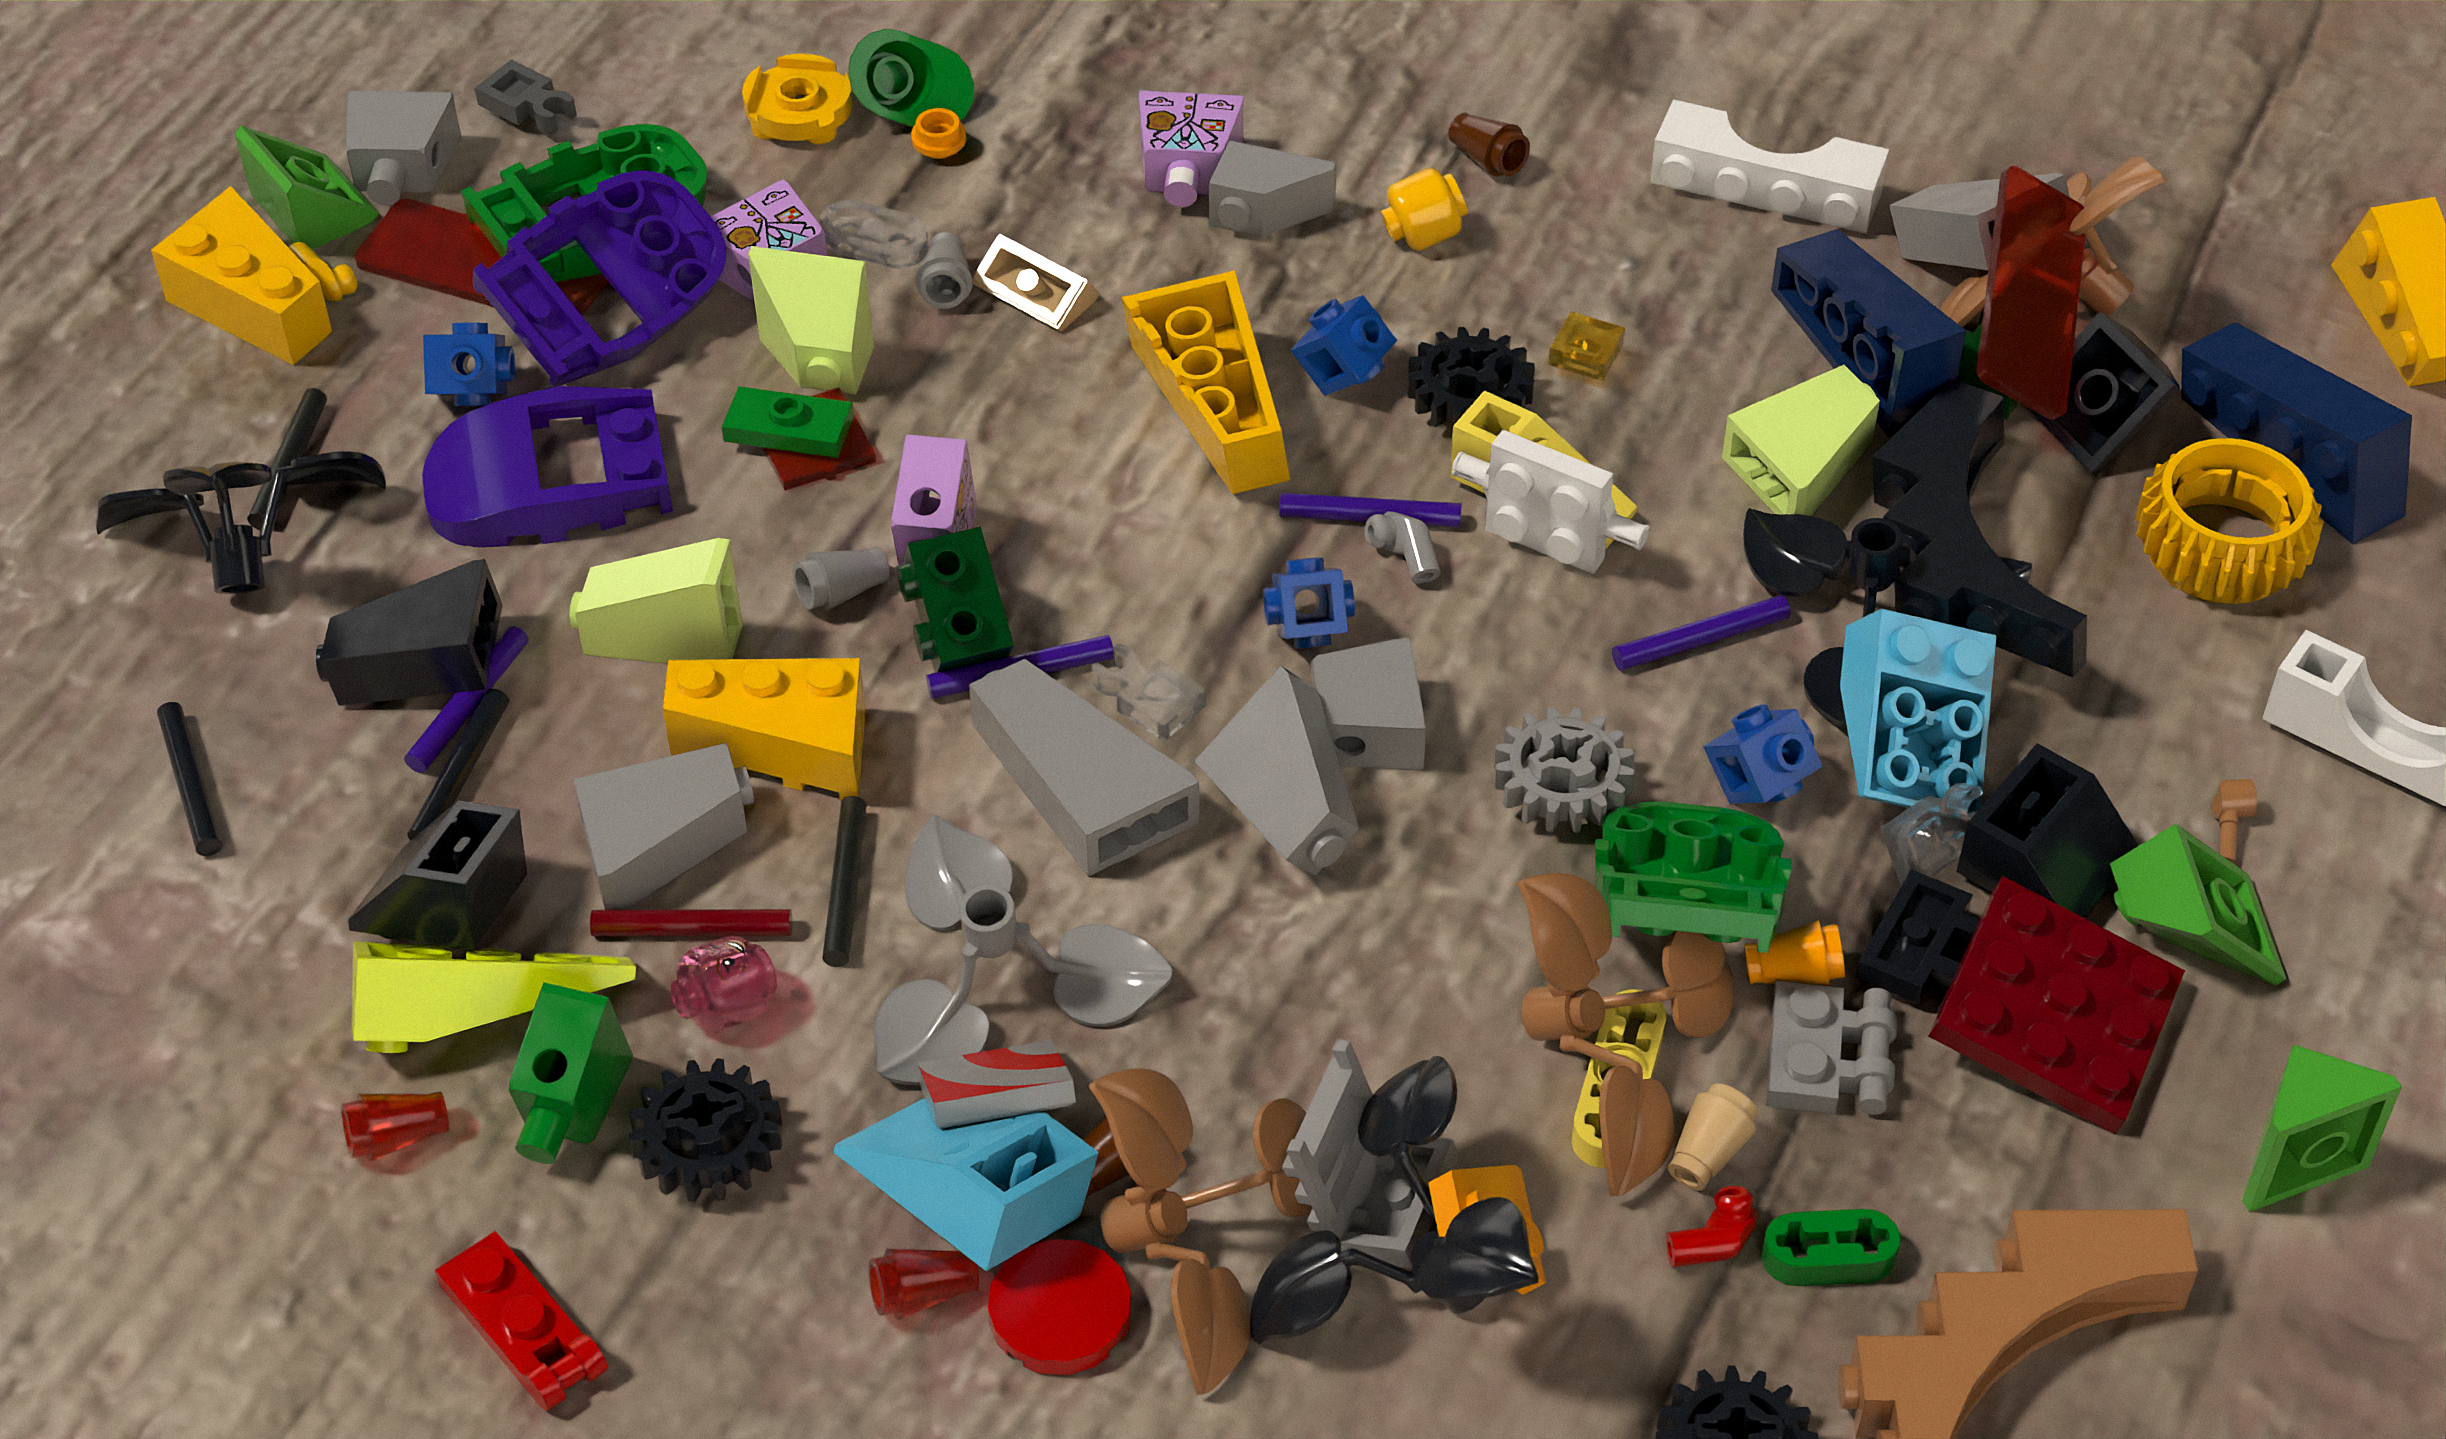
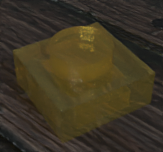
(1586, 346)

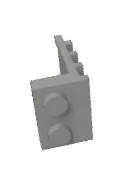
(1351, 1191)

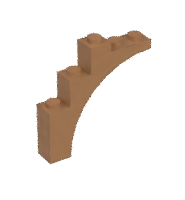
(2047, 1281)

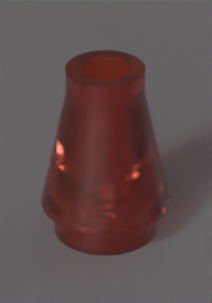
(390, 1122)
(918, 1279)

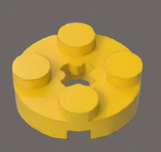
(778, 115)

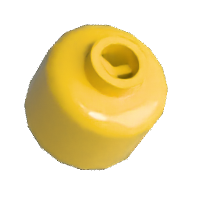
(1424, 209)

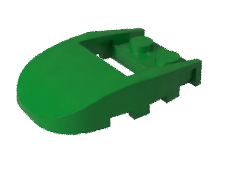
(517, 200)
(1692, 872)

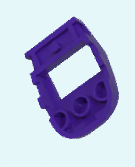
(646, 242)
(485, 474)

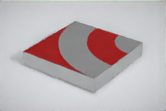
(996, 1084)

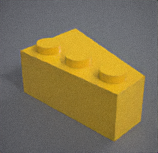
(243, 279)
(774, 714)

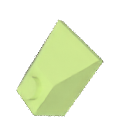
(813, 316)

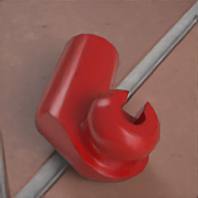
(1722, 1234)

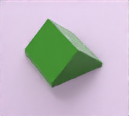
(301, 189)
(2318, 1126)

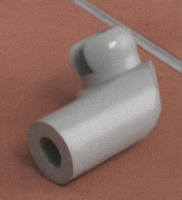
(1406, 537)

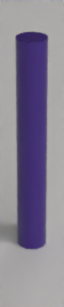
(1362, 508)
(1701, 632)
(1047, 660)
(464, 703)

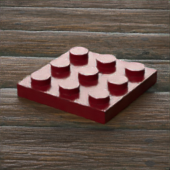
(2057, 1005)

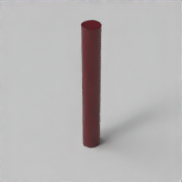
(692, 922)

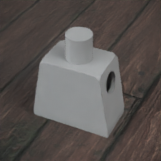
(399, 141)
(1373, 705)

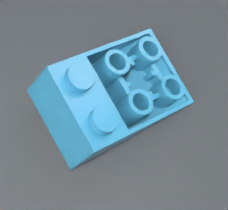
(1916, 706)
(977, 1183)

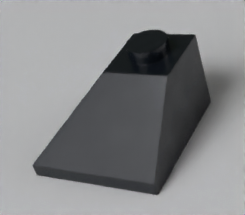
(2111, 392)

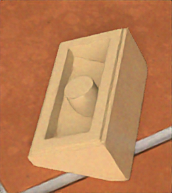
(1034, 284)

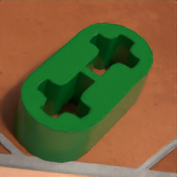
(1830, 1247)

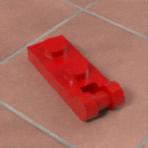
(520, 1320)

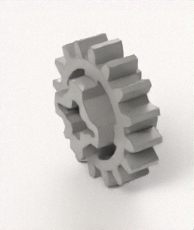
(1563, 769)

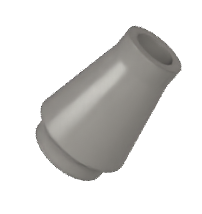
(944, 273)
(837, 576)

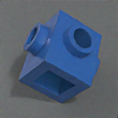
(1344, 344)
(447, 362)
(1332, 607)
(1763, 755)

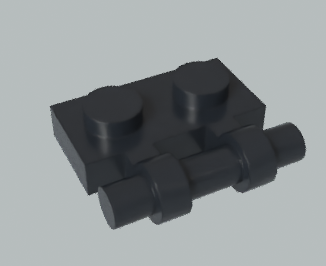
(1915, 936)

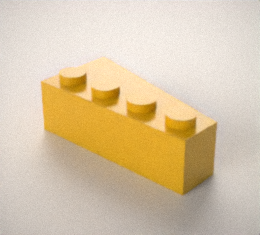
(1211, 372)

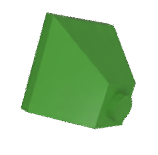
(2196, 903)

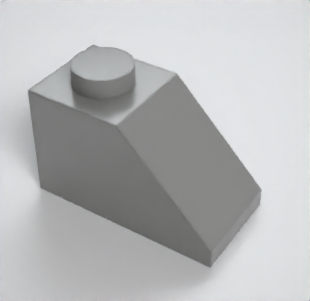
(1269, 189)

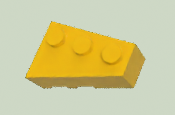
(2399, 284)

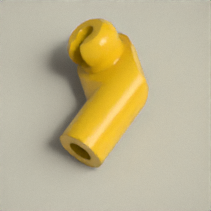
(334, 281)

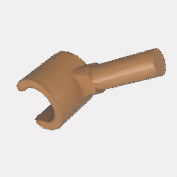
(2234, 801)

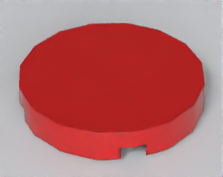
(1059, 1306)

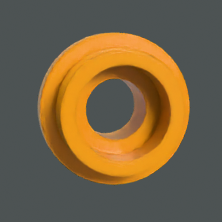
(938, 133)

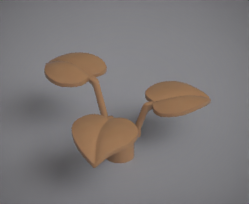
(2102, 283)
(1568, 936)
(1150, 1133)

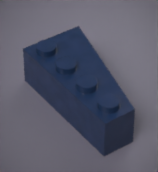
(1869, 323)
(2332, 430)

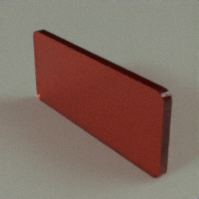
(440, 251)
(2031, 294)

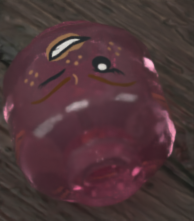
(723, 983)

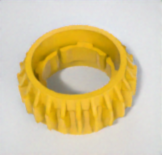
(2235, 476)

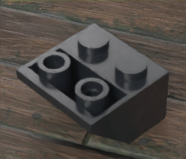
(2048, 833)
(448, 879)

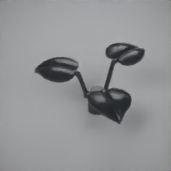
(234, 551)
(1797, 552)
(1477, 1259)

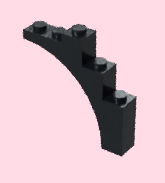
(1952, 572)

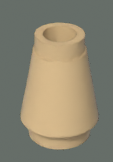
(1713, 1133)

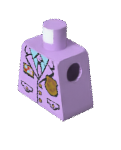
(1185, 140)
(767, 220)
(935, 466)

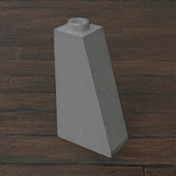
(1082, 769)

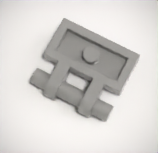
(1807, 1042)

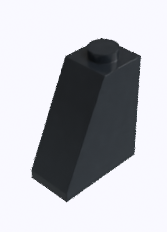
(415, 640)

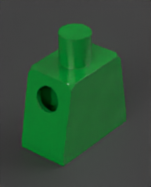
(567, 1070)

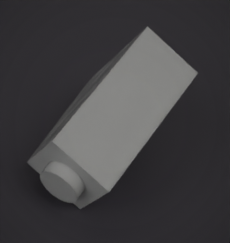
(1953, 221)
(1285, 772)
(660, 819)

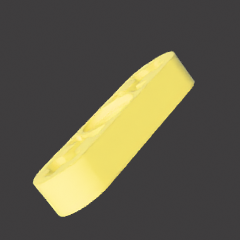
(1611, 1037)

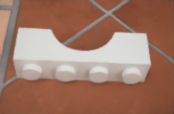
(1825, 185)
(2332, 702)

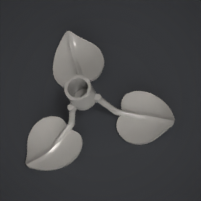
(968, 882)

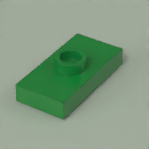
(788, 421)

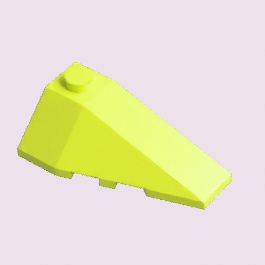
(424, 994)

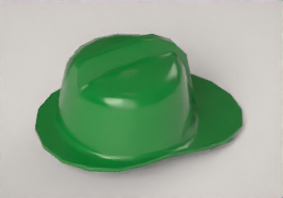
(908, 75)

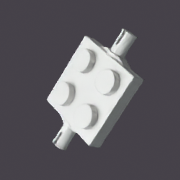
(1549, 501)

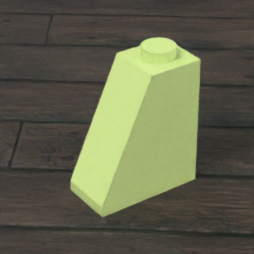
(1802, 440)
(662, 605)

